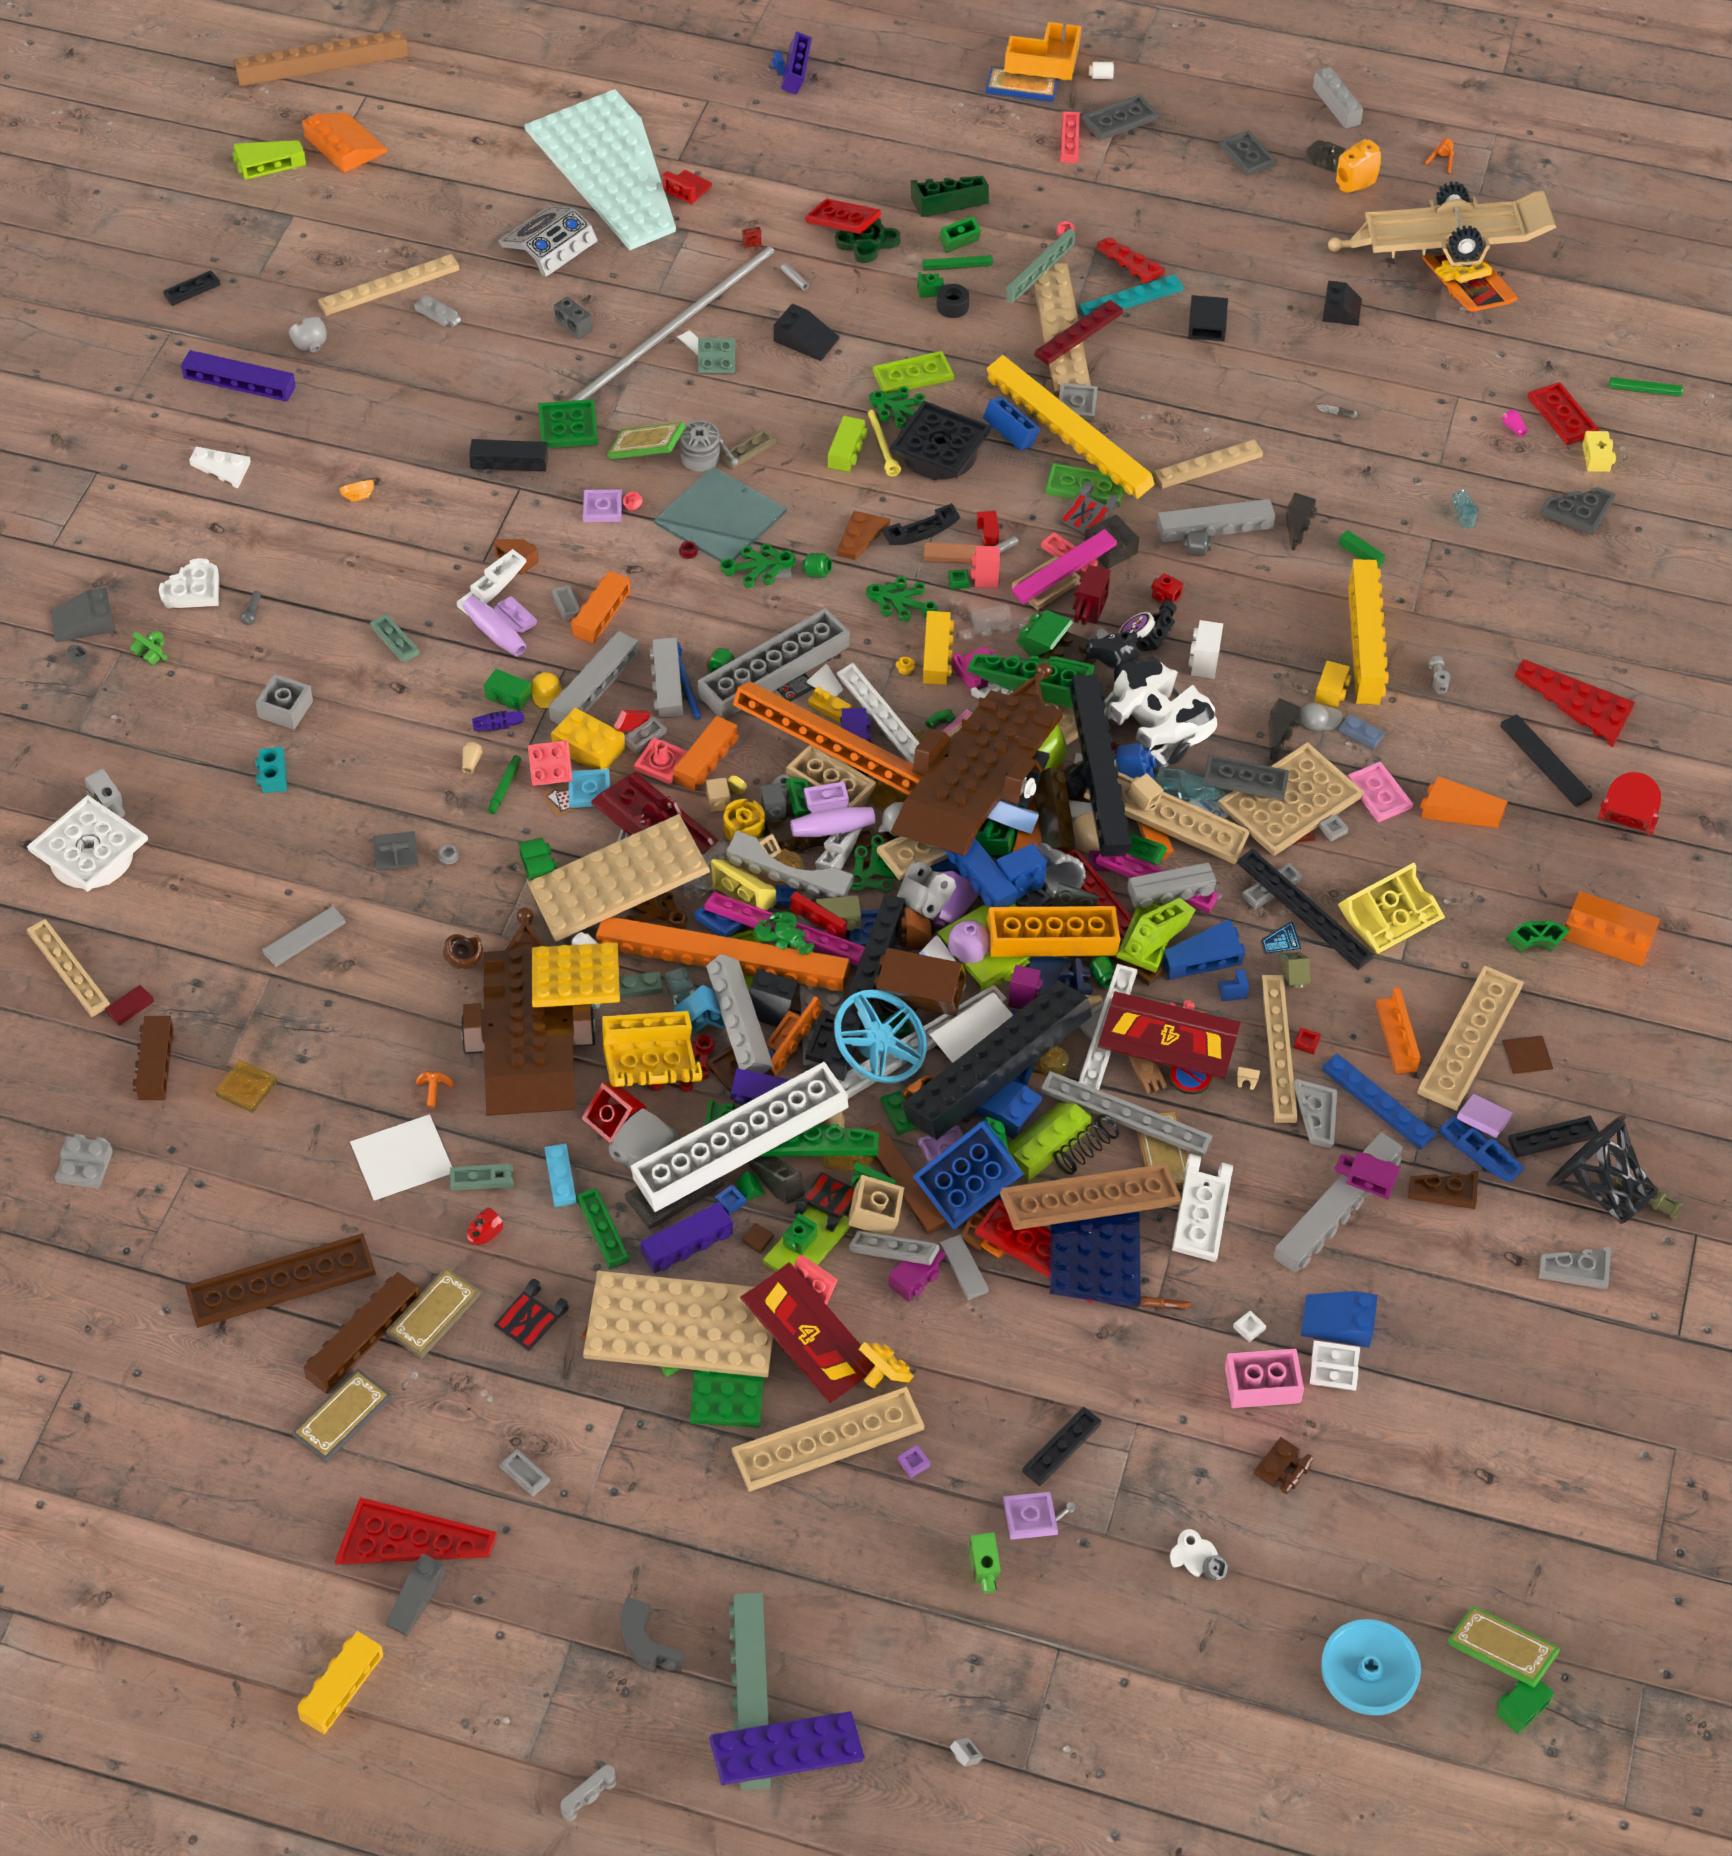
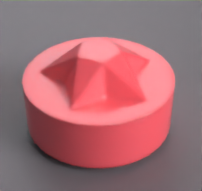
(1063, 227)
(632, 500)

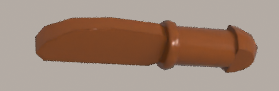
(1160, 1302)

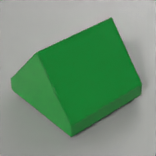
(749, 1186)

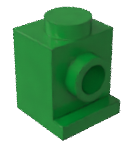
(929, 284)
(800, 1234)

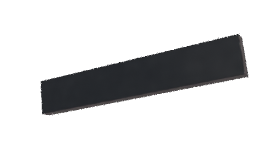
(1546, 760)

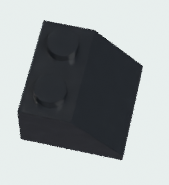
(1341, 304)
(771, 996)

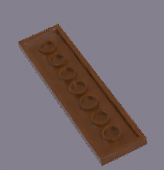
(280, 1280)

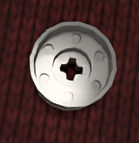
(700, 446)

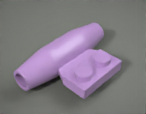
(501, 622)
(830, 813)

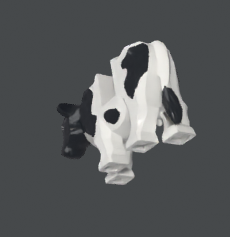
(1144, 690)

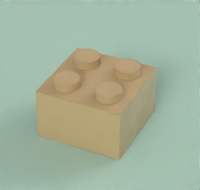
(876, 1206)

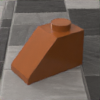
(521, 546)

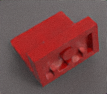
(685, 185)

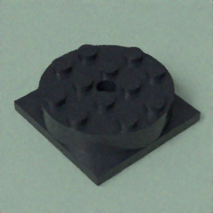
(939, 442)

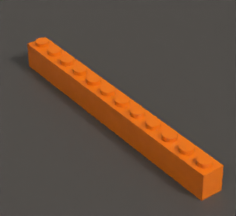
(827, 737)
(702, 948)

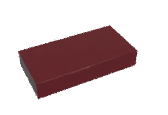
(129, 1005)

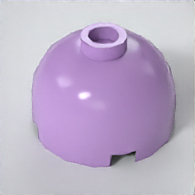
(969, 941)

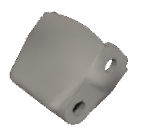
(926, 892)
(640, 1138)

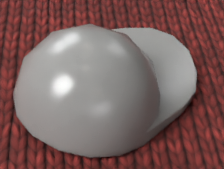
(1320, 717)

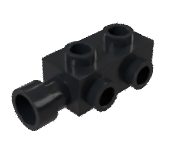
(1162, 627)

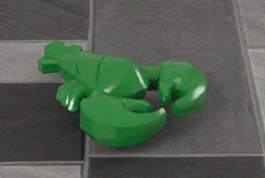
(783, 932)

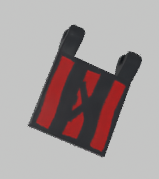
(828, 1197)
(528, 1318)

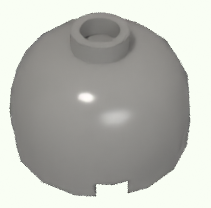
(309, 335)

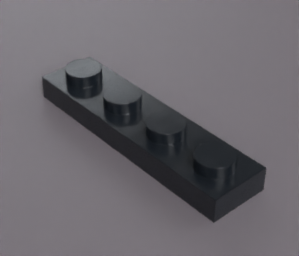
(1553, 1136)
(1061, 1446)

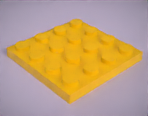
(575, 974)

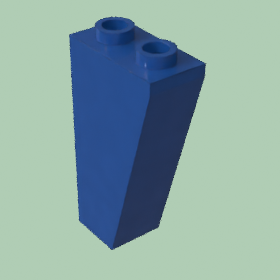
(1205, 952)

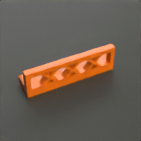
(1398, 1033)

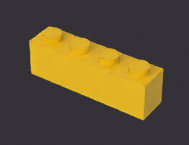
(937, 648)
(340, 1682)

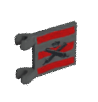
(1086, 511)

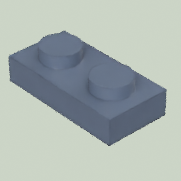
(1361, 731)

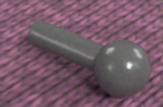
(249, 617)

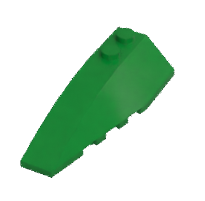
(1015, 671)

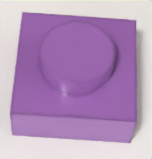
(914, 1461)

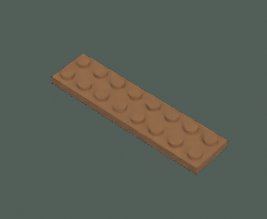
(1090, 1196)

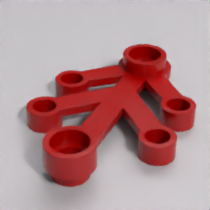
(697, 1050)

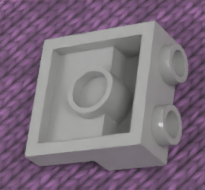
(84, 1161)

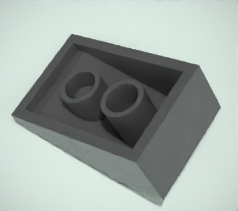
(83, 616)

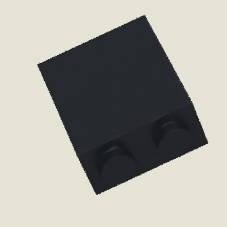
(1208, 318)

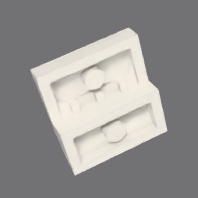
(1334, 1365)

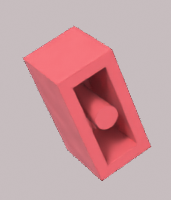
(986, 566)

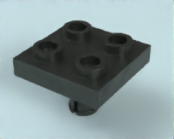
(1073, 897)

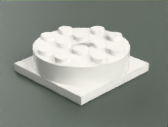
(88, 845)

